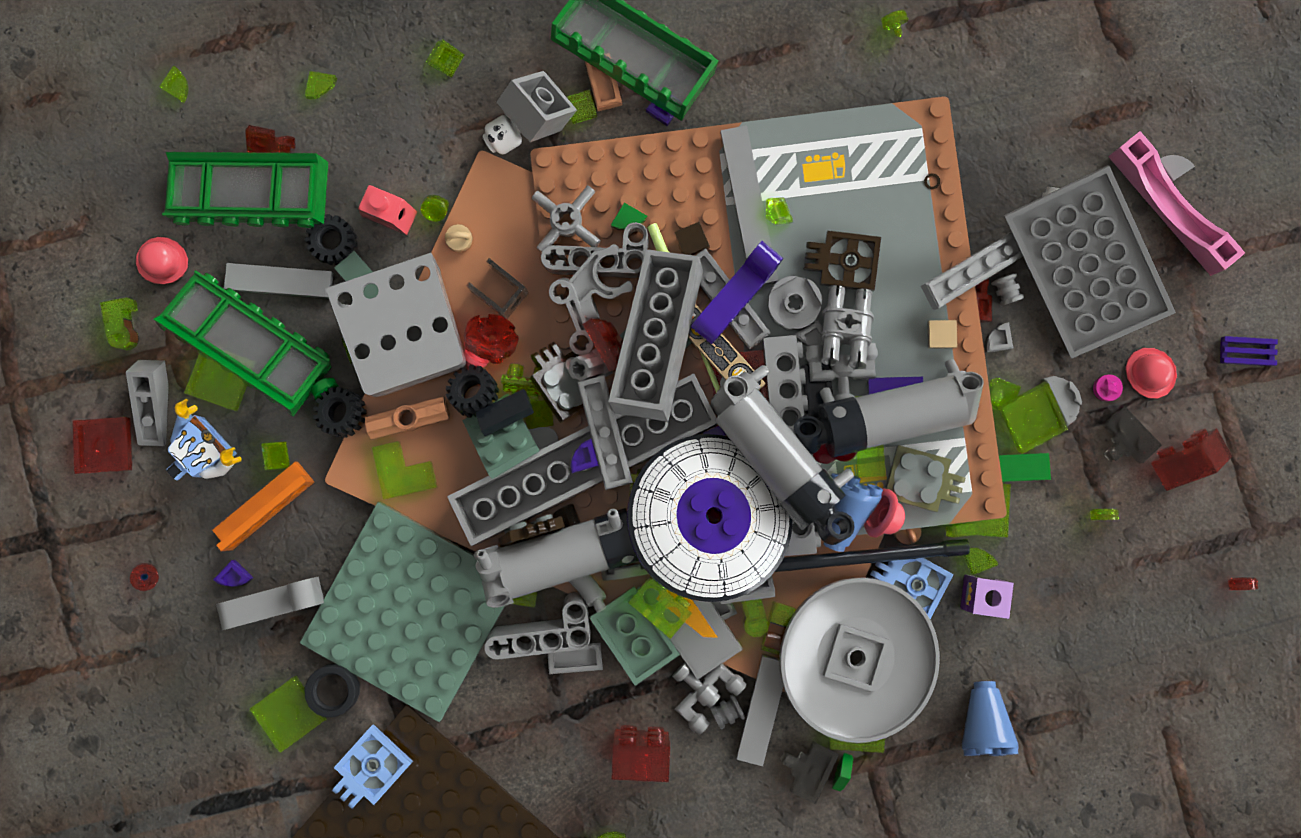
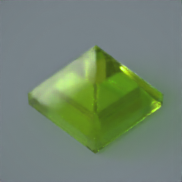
(778, 211)
(541, 417)
(275, 455)

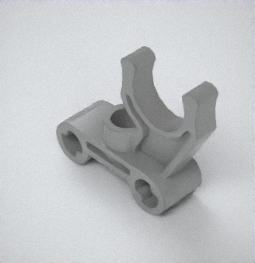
(580, 300)

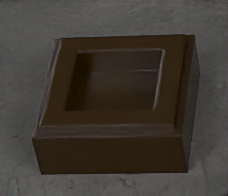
(692, 239)

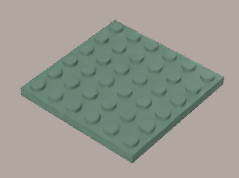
(405, 612)

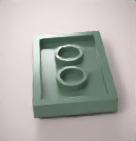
(502, 448)
(633, 638)

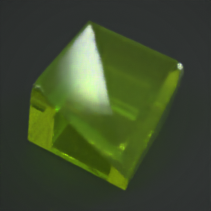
(1002, 391)

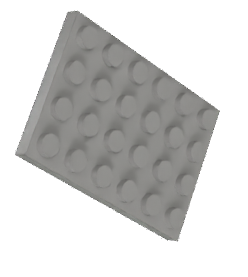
(1090, 262)

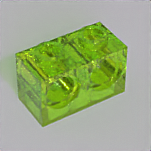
(655, 611)

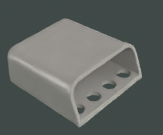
(400, 333)

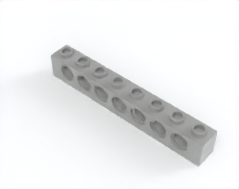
(789, 348)

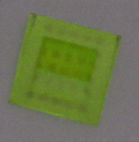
(445, 58)

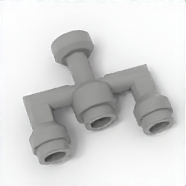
(841, 370)
(704, 693)

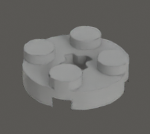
(798, 288)

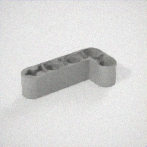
(619, 269)
(270, 603)
(537, 630)

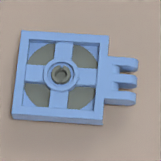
(917, 578)
(370, 767)

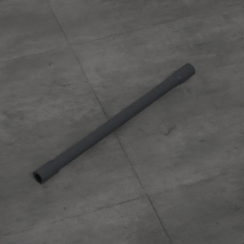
(944, 548)

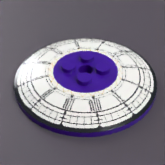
(679, 542)

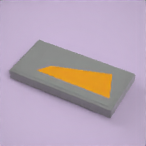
(703, 638)

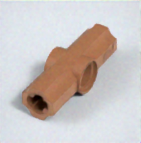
(391, 421)

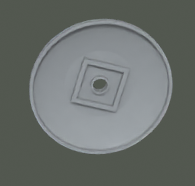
(896, 665)

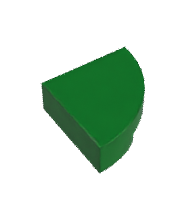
(626, 216)
(843, 772)

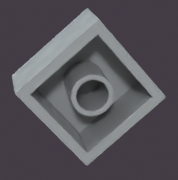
(536, 106)

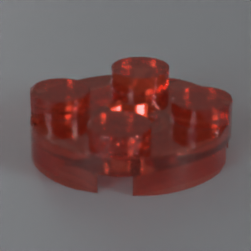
(495, 349)

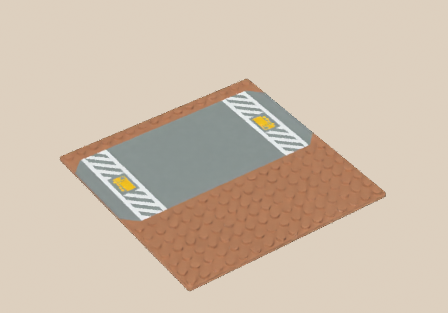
(838, 174)

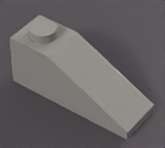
(149, 401)

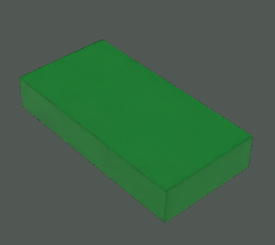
(1025, 467)

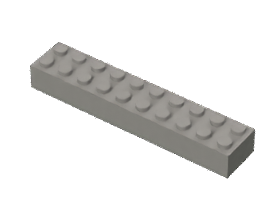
(547, 479)

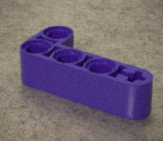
(737, 292)

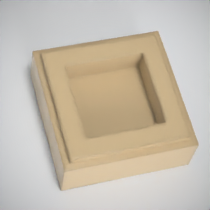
(942, 334)

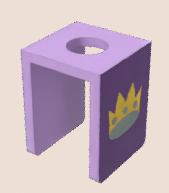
(974, 596)

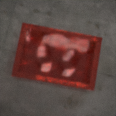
(641, 754)

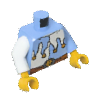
(198, 446)

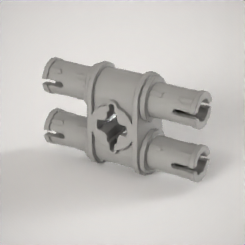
(835, 328)

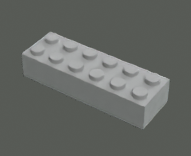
(656, 335)

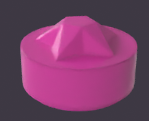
(1108, 388)

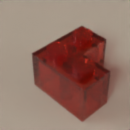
(1197, 458)

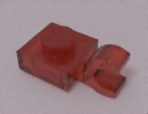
(264, 141)
(984, 301)

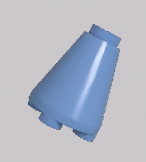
(859, 504)
(988, 723)

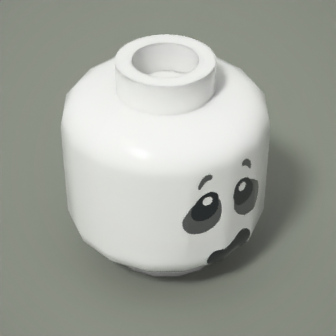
(502, 135)

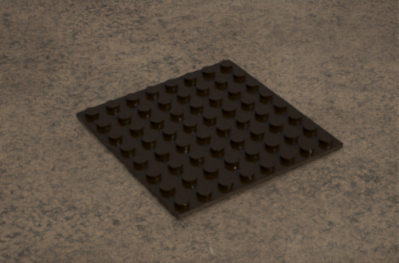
(433, 798)

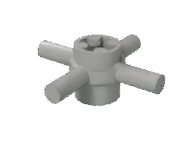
(557, 212)

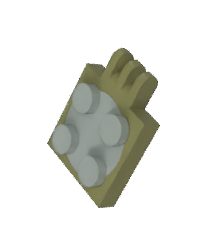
(922, 479)

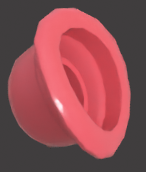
(161, 260)
(1151, 372)
(886, 517)

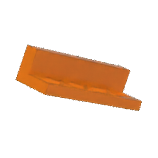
(262, 507)

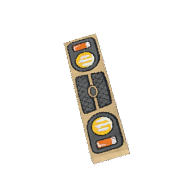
(720, 354)

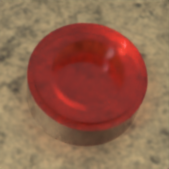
(1243, 583)

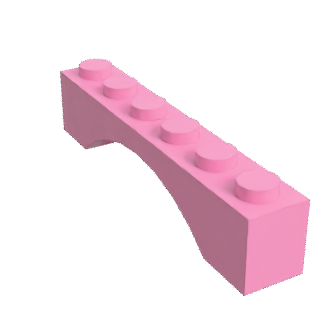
(1144, 170)

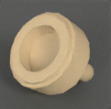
(458, 238)

